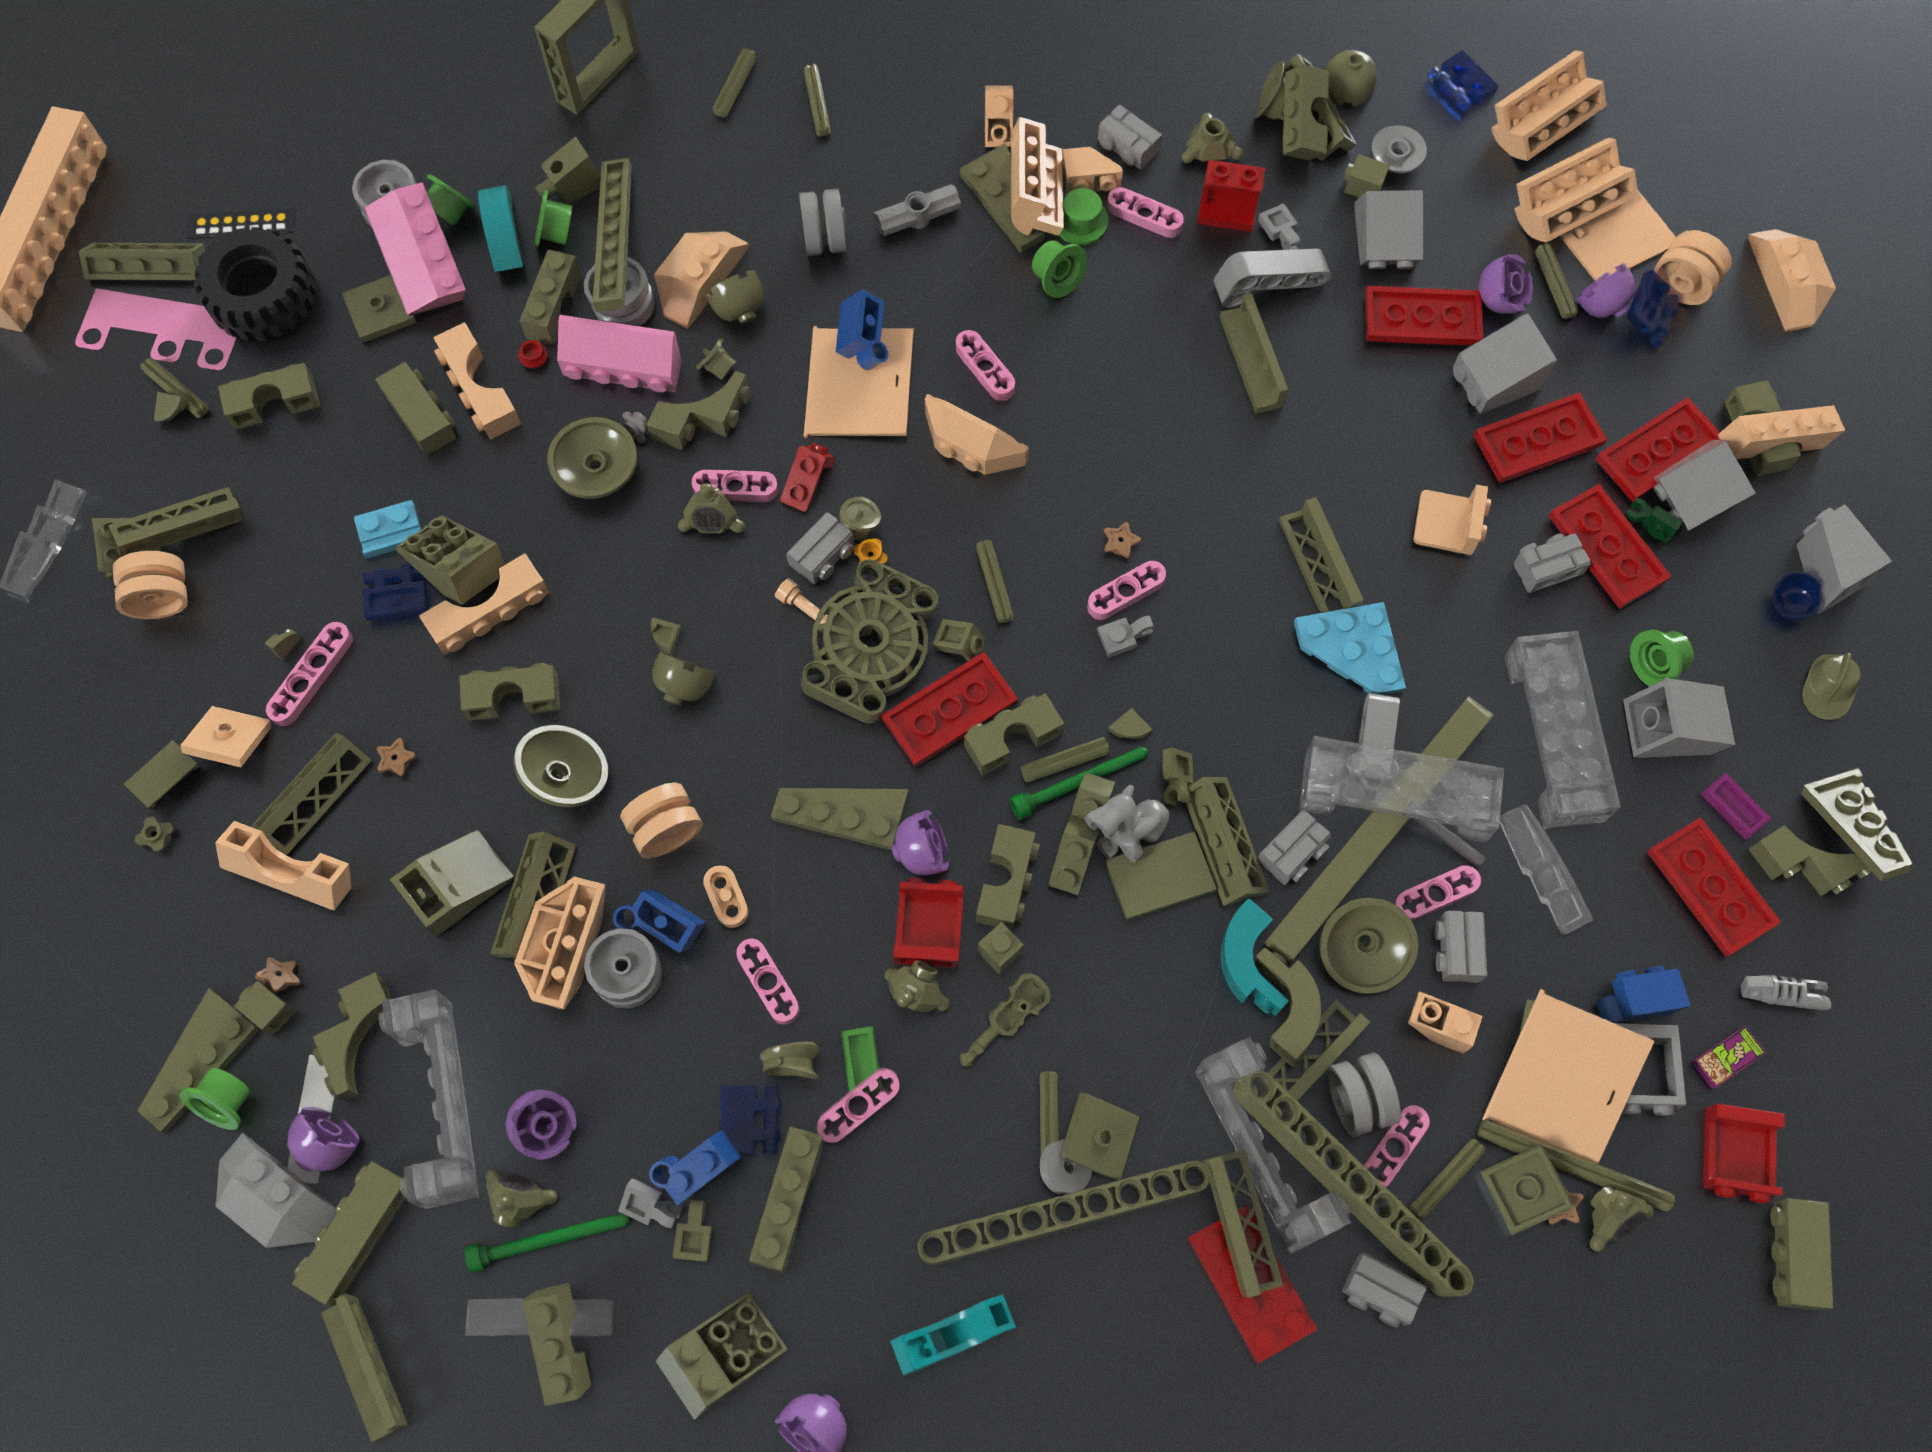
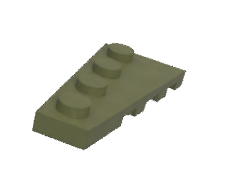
(991, 183)

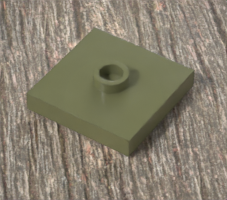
(377, 309)
(1099, 1136)
(1527, 1189)

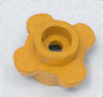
(870, 545)

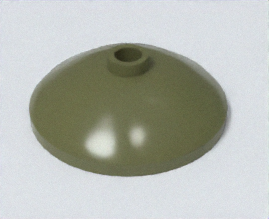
(588, 444)
(563, 754)
(1380, 961)

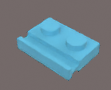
(386, 528)

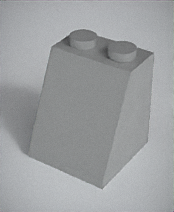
(1390, 228)
(1505, 365)
(1703, 484)
(1840, 555)
(1678, 720)

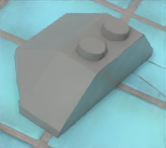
(269, 1197)

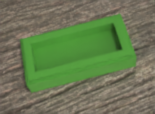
(860, 1056)

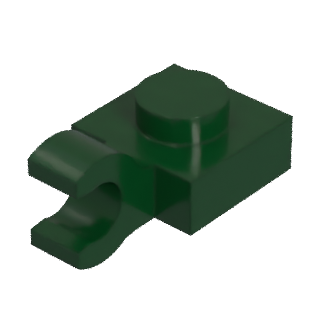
(1656, 521)

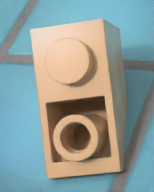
(998, 115)
(1090, 170)
(1445, 1022)

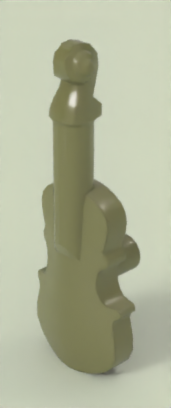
(1026, 996)

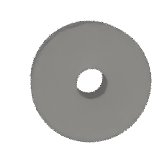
(1054, 1174)

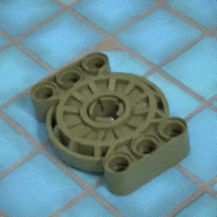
(864, 669)

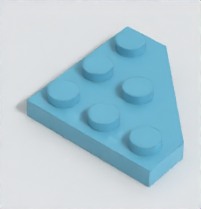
(1354, 645)

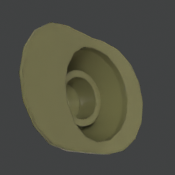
(1272, 94)
(1831, 686)

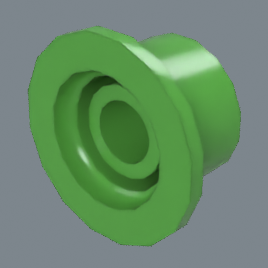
(447, 202)
(1083, 217)
(552, 221)
(1059, 267)
(1660, 655)
(216, 1098)

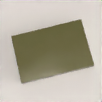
(1162, 877)

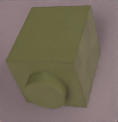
(1365, 176)
(1000, 948)
(264, 1008)

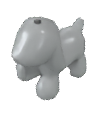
(1127, 824)

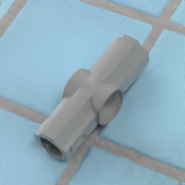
(928, 206)

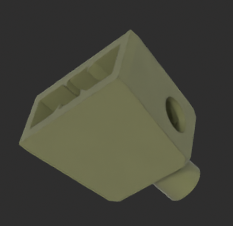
(569, 173)

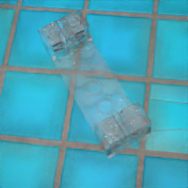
(1565, 728)
(1402, 785)
(430, 1020)
(1296, 1226)

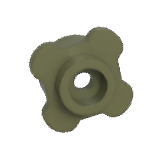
(162, 837)

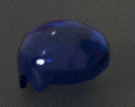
(1797, 596)

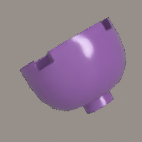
(1505, 285)
(1609, 293)
(920, 845)
(540, 1124)
(320, 1142)
(813, 1424)

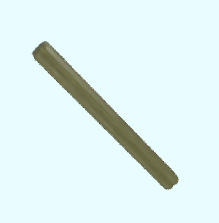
(1578, 1166)

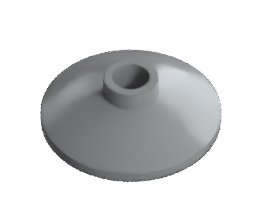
(1401, 141)

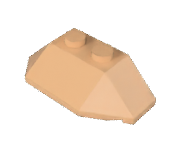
(692, 270)
(1794, 276)
(972, 440)
(558, 940)

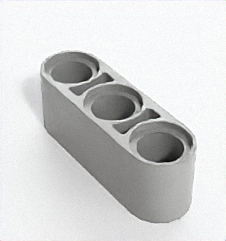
(1379, 720)

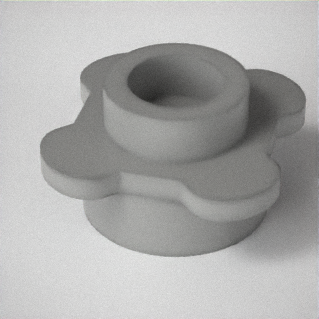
(636, 425)

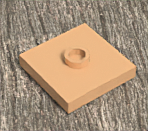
(226, 736)

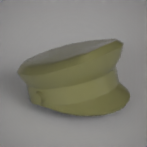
(790, 1059)

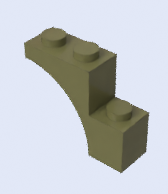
(717, 413)
(1078, 837)
(1787, 854)
(339, 1045)

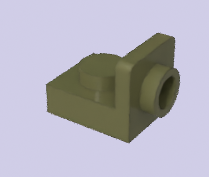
(959, 639)

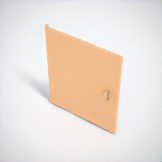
(1623, 234)
(854, 400)
(1566, 1076)

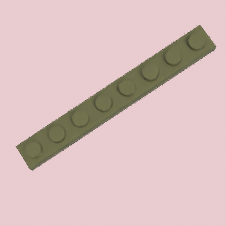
(612, 235)

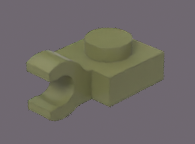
(1179, 772)
(693, 1238)

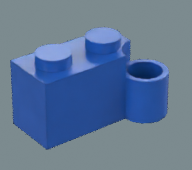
(861, 330)
(662, 920)
(1644, 995)
(695, 1168)

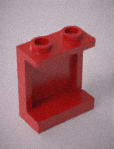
(1230, 195)
(929, 923)
(1741, 1152)

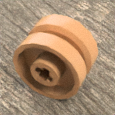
(1694, 266)
(149, 585)
(661, 820)

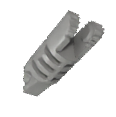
(1786, 991)

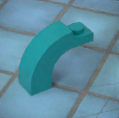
(500, 228)
(1238, 961)
(953, 1335)

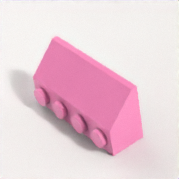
(415, 249)
(618, 353)

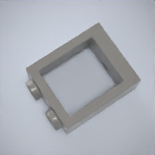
(1662, 1105)

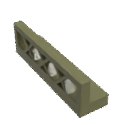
(1327, 115)
(140, 261)
(1254, 356)
(180, 525)
(1329, 552)
(301, 786)
(1221, 840)
(527, 887)
(1323, 1061)
(1233, 1228)
(364, 1368)

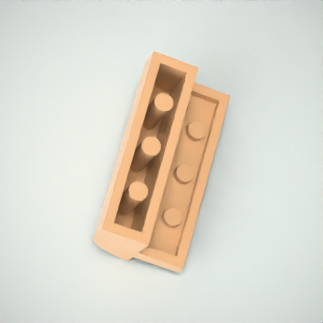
(1548, 107)
(1035, 180)
(1574, 191)

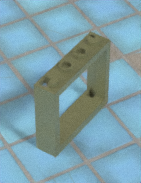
(558, 24)

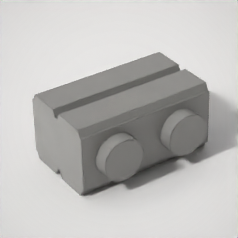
(1129, 137)
(821, 549)
(1551, 562)
(1294, 847)
(1461, 946)
(1384, 1290)

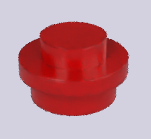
(532, 354)

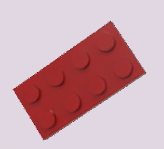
(1423, 315)
(1539, 437)
(1656, 447)
(1615, 549)
(949, 708)
(1713, 887)
(1266, 1320)

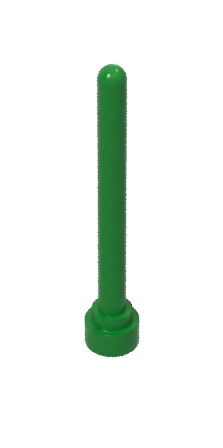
(1024, 804)
(479, 1255)

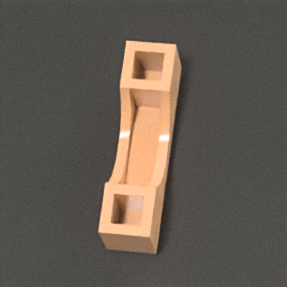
(491, 406)
(1758, 432)
(456, 625)
(254, 857)

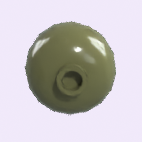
(1351, 77)
(737, 297)
(680, 678)

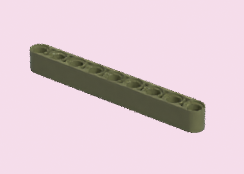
(1367, 1188)
(1077, 1201)

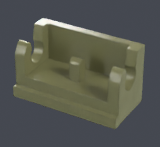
(160, 774)

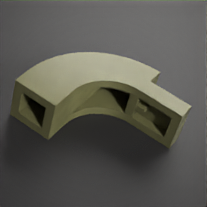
(1299, 1030)

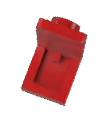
(806, 475)

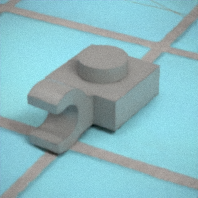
(1280, 224)
(1120, 636)
(644, 1205)

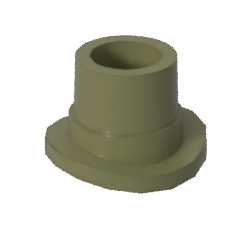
(717, 360)
(860, 516)

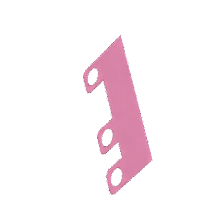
(167, 318)

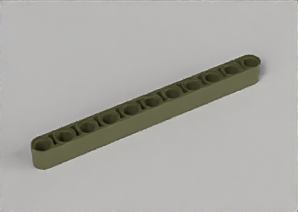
(1367, 843)

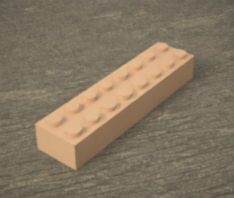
(44, 210)

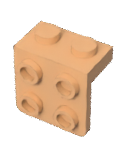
(1452, 520)

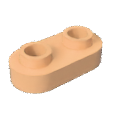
(726, 897)

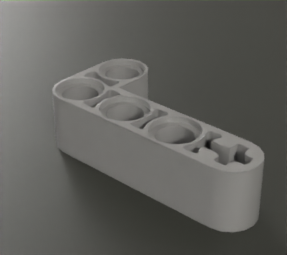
(1269, 271)

